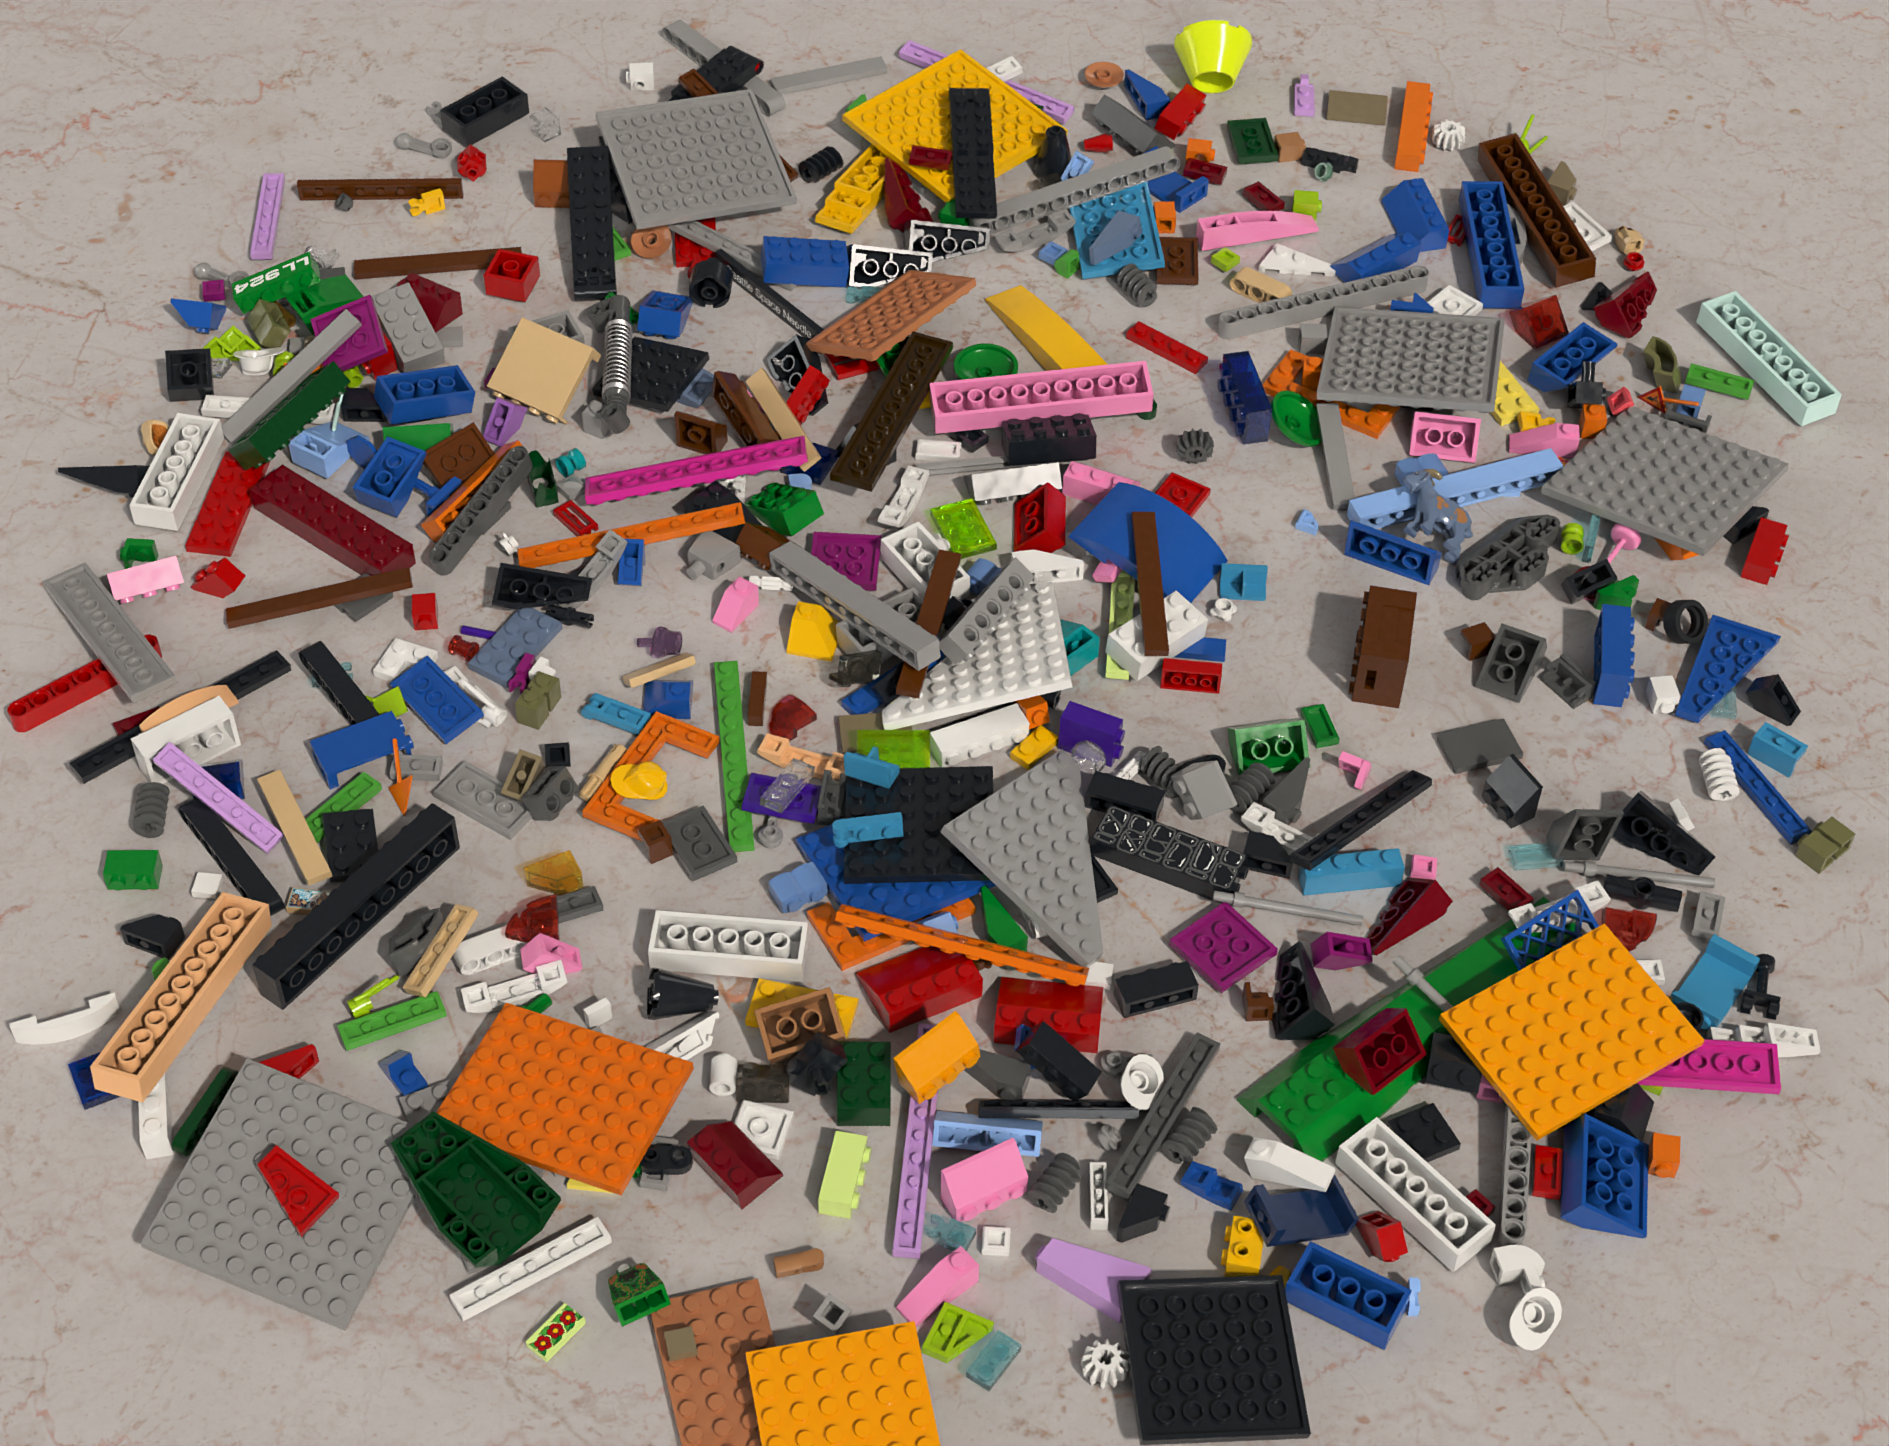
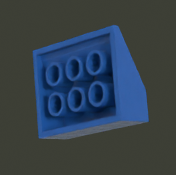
(1604, 1178)

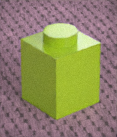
(1306, 203)

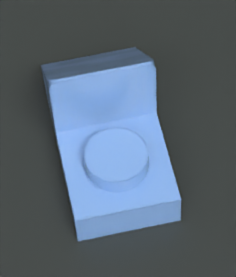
(1077, 166)

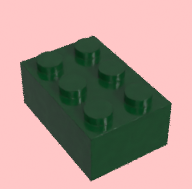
(865, 1085)

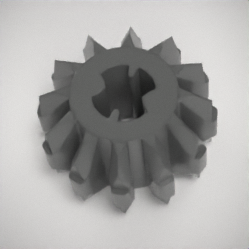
(1195, 446)

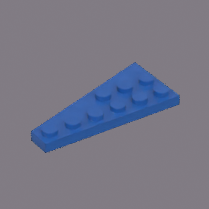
(1722, 662)

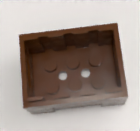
(1383, 646)

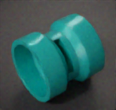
(572, 461)

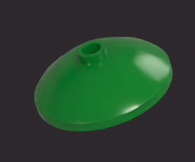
(984, 361)
(1296, 418)

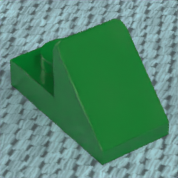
(1618, 593)

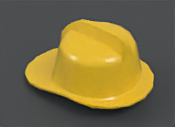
(640, 781)

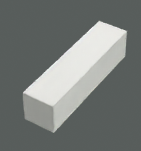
(1098, 1196)

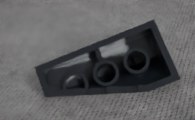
(1302, 1003)

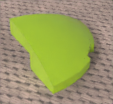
(230, 342)

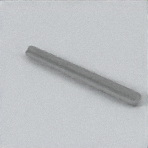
(969, 465)

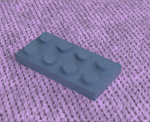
(523, 633)

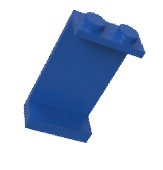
(1178, 189)
(358, 745)

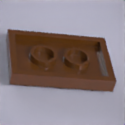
(1180, 261)
(457, 455)

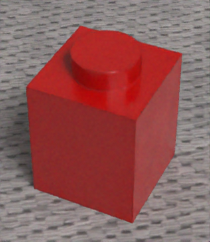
(425, 611)

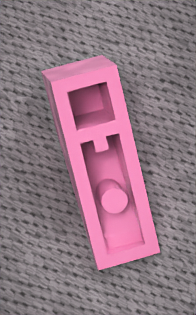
(1558, 436)
(941, 1285)

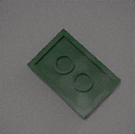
(1252, 140)

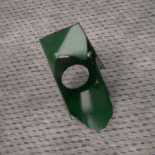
(541, 469)

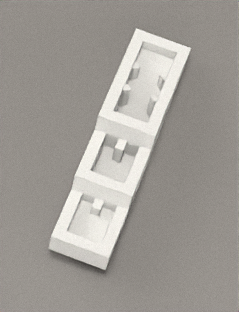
(1790, 1040)

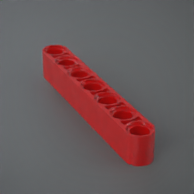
(64, 693)

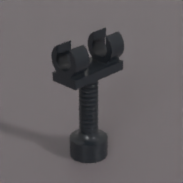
(1760, 997)

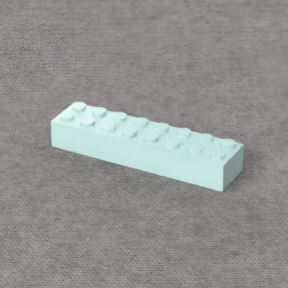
(1769, 358)

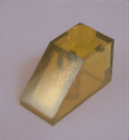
(555, 874)

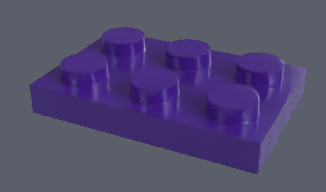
(802, 808)

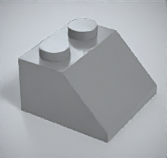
(1203, 790)

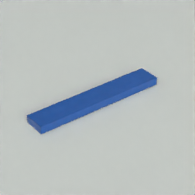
(1760, 789)

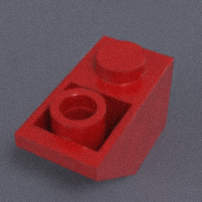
(218, 579)

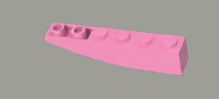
(1251, 227)

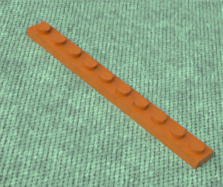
(650, 532)
(953, 942)

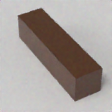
(757, 698)

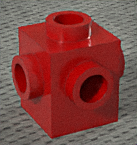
(471, 163)

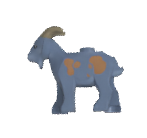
(1437, 513)

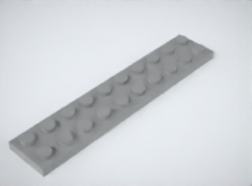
(110, 633)

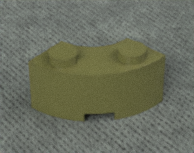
(1664, 364)

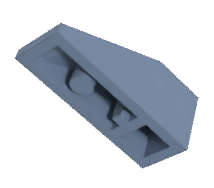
(1115, 237)

